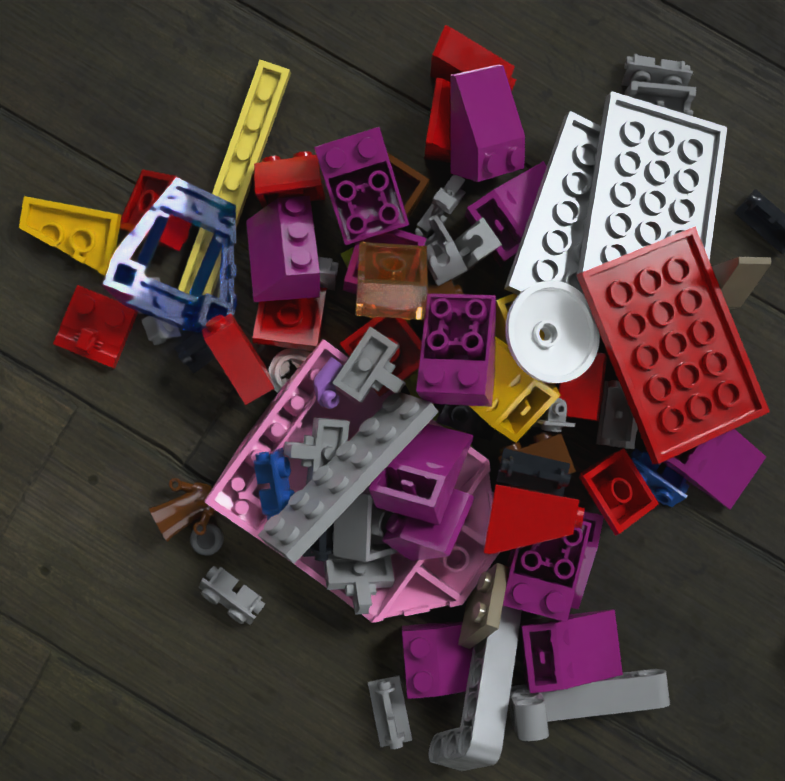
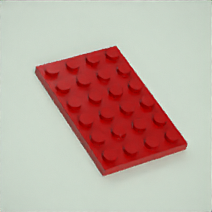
(673, 344)

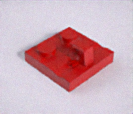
(290, 322)
(95, 326)

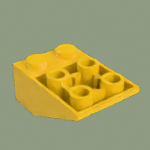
(516, 397)

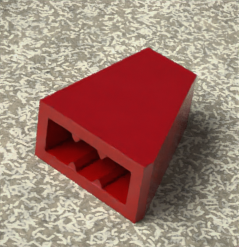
(460, 54)
(237, 357)
(529, 518)

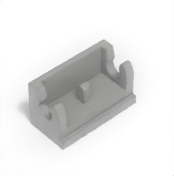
(664, 95)
(476, 244)
(442, 254)
(616, 420)

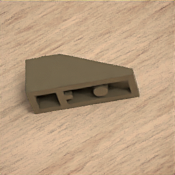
(739, 278)

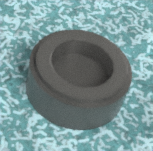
(209, 542)

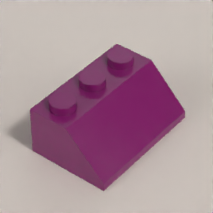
(284, 251)

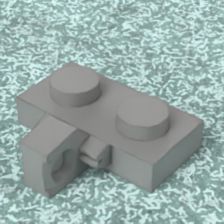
(443, 201)
(369, 367)
(321, 446)
(358, 578)

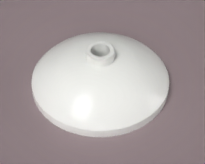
(568, 328)

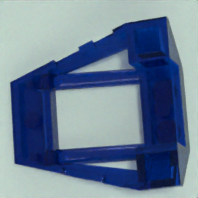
(186, 311)

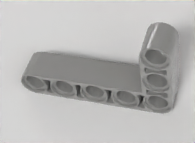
(613, 695)
(486, 702)

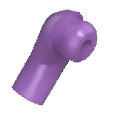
(323, 384)

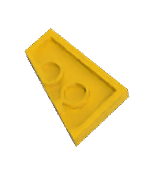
(78, 231)

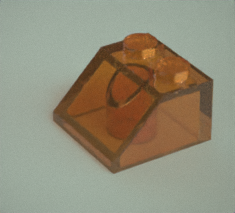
(391, 280)

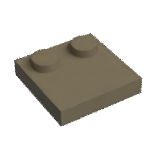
(484, 606)

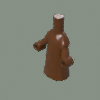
(184, 509)

